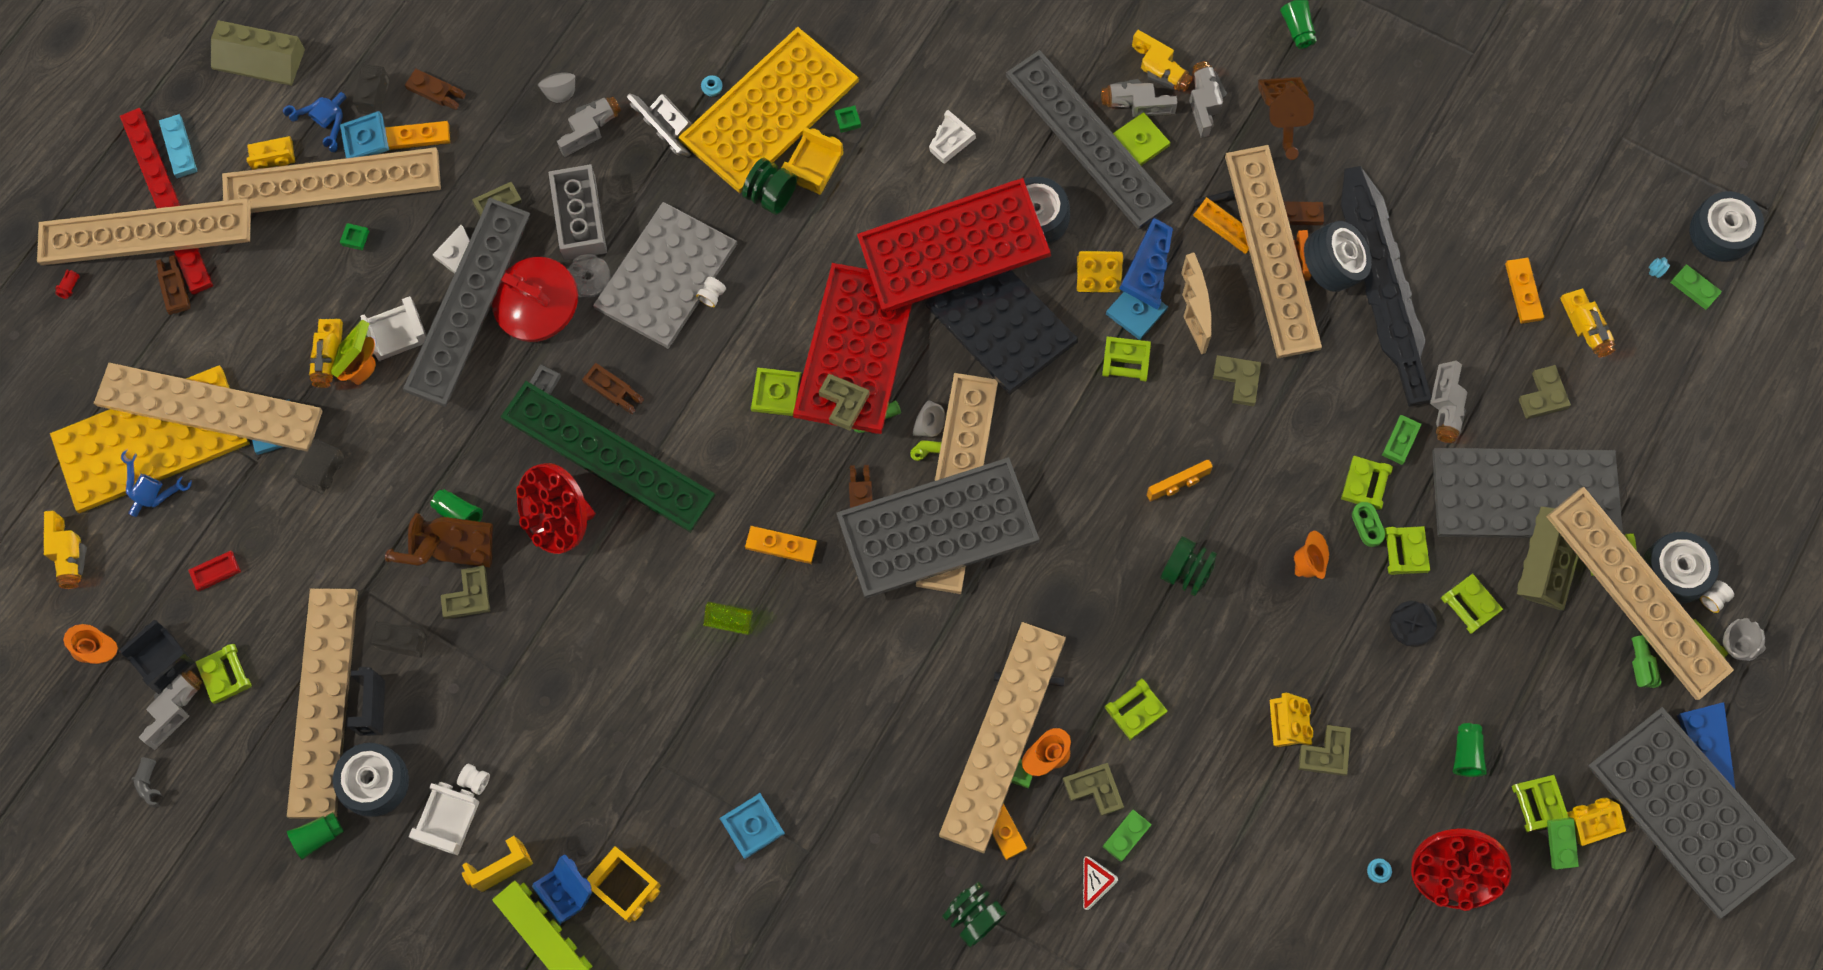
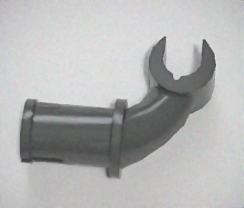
(142, 781)

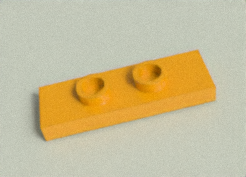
(418, 135)
(1222, 224)
(1524, 290)
(1172, 484)
(781, 544)
(1007, 835)

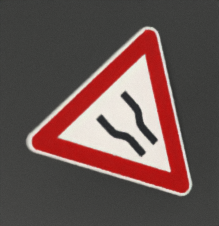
(1096, 882)

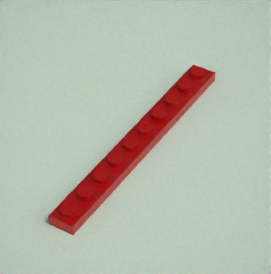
(163, 193)

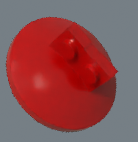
(535, 299)
(552, 508)
(1461, 868)

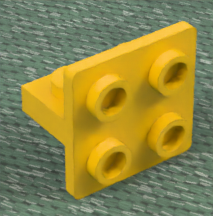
(1099, 271)
(1291, 720)

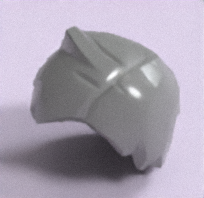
(1744, 640)

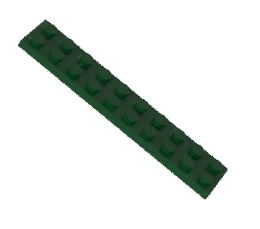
(608, 456)

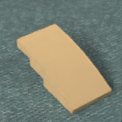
(1197, 299)

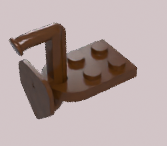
(1288, 107)
(447, 541)

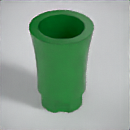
(1299, 23)
(452, 506)
(1469, 751)
(314, 834)

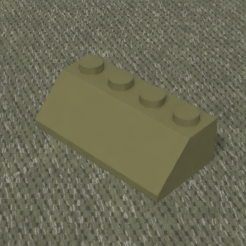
(255, 52)
(1548, 565)

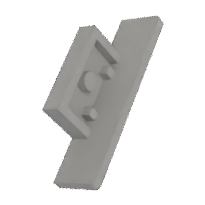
(666, 119)

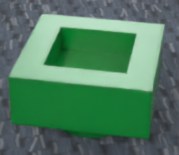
(847, 119)
(354, 236)

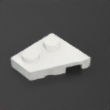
(950, 138)
(452, 249)

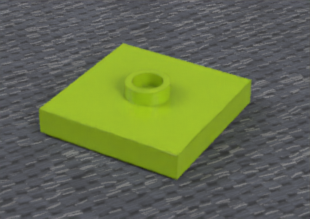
(1142, 139)
(349, 348)
(775, 391)

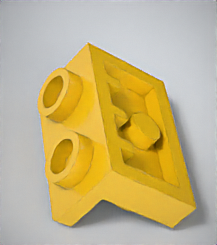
(271, 153)
(1597, 821)

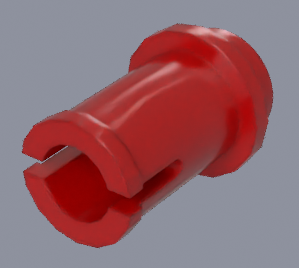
(67, 284)

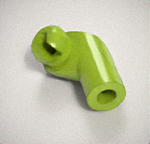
(923, 448)

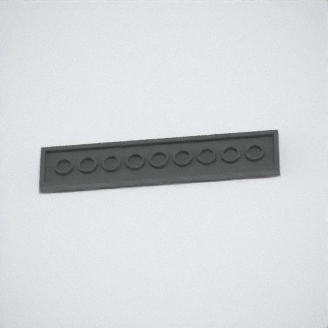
(1089, 139)
(466, 302)

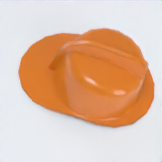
(362, 366)
(1313, 557)
(89, 644)
(1047, 753)

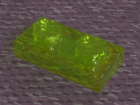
(727, 618)

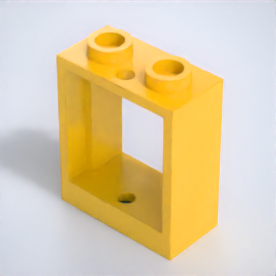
(606, 867)

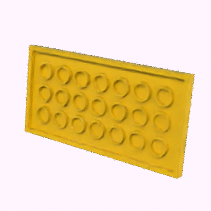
(768, 108)
(94, 446)

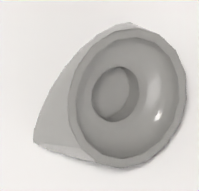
(558, 87)
(929, 420)

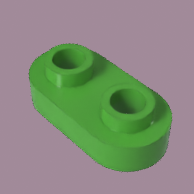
(1368, 525)

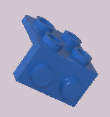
(563, 890)

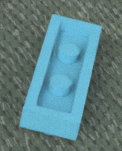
(178, 146)

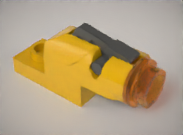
(1158, 63)
(1589, 322)
(324, 351)
(63, 549)

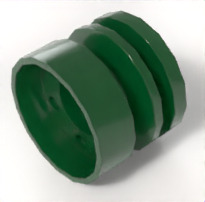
(769, 186)
(1189, 566)
(974, 914)

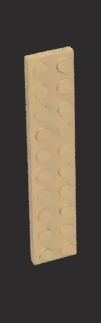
(335, 180)
(144, 231)
(1273, 252)
(208, 407)
(963, 448)
(1640, 593)
(322, 702)
(1002, 738)

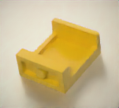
(814, 160)
(500, 870)

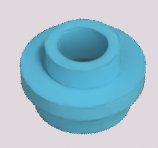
(714, 90)
(1659, 267)
(1384, 865)

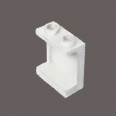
(396, 330)
(445, 818)

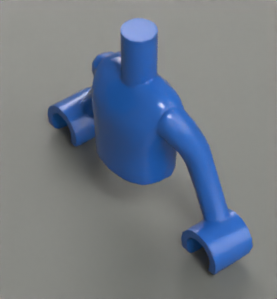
(323, 112)
(146, 488)

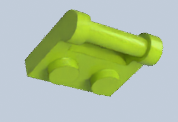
(1128, 352)
(1359, 481)
(1413, 548)
(1476, 598)
(216, 676)
(1141, 715)
(1547, 799)

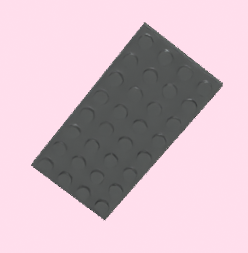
(1503, 489)
(937, 527)
(1691, 813)

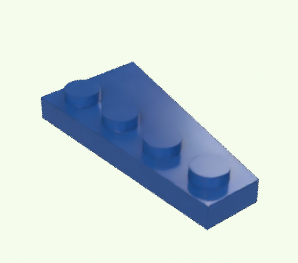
(1149, 264)
(1710, 734)

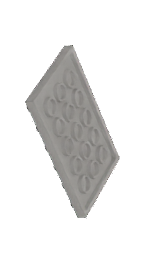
(663, 274)

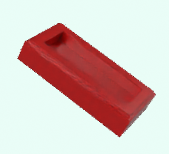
(214, 571)

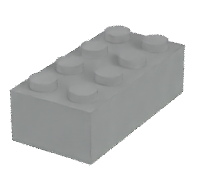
(577, 212)

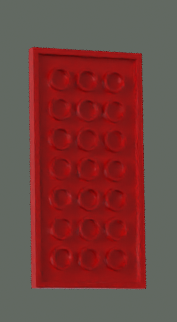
(953, 245)
(854, 344)

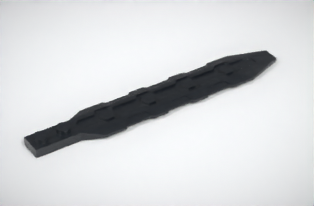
(1386, 286)

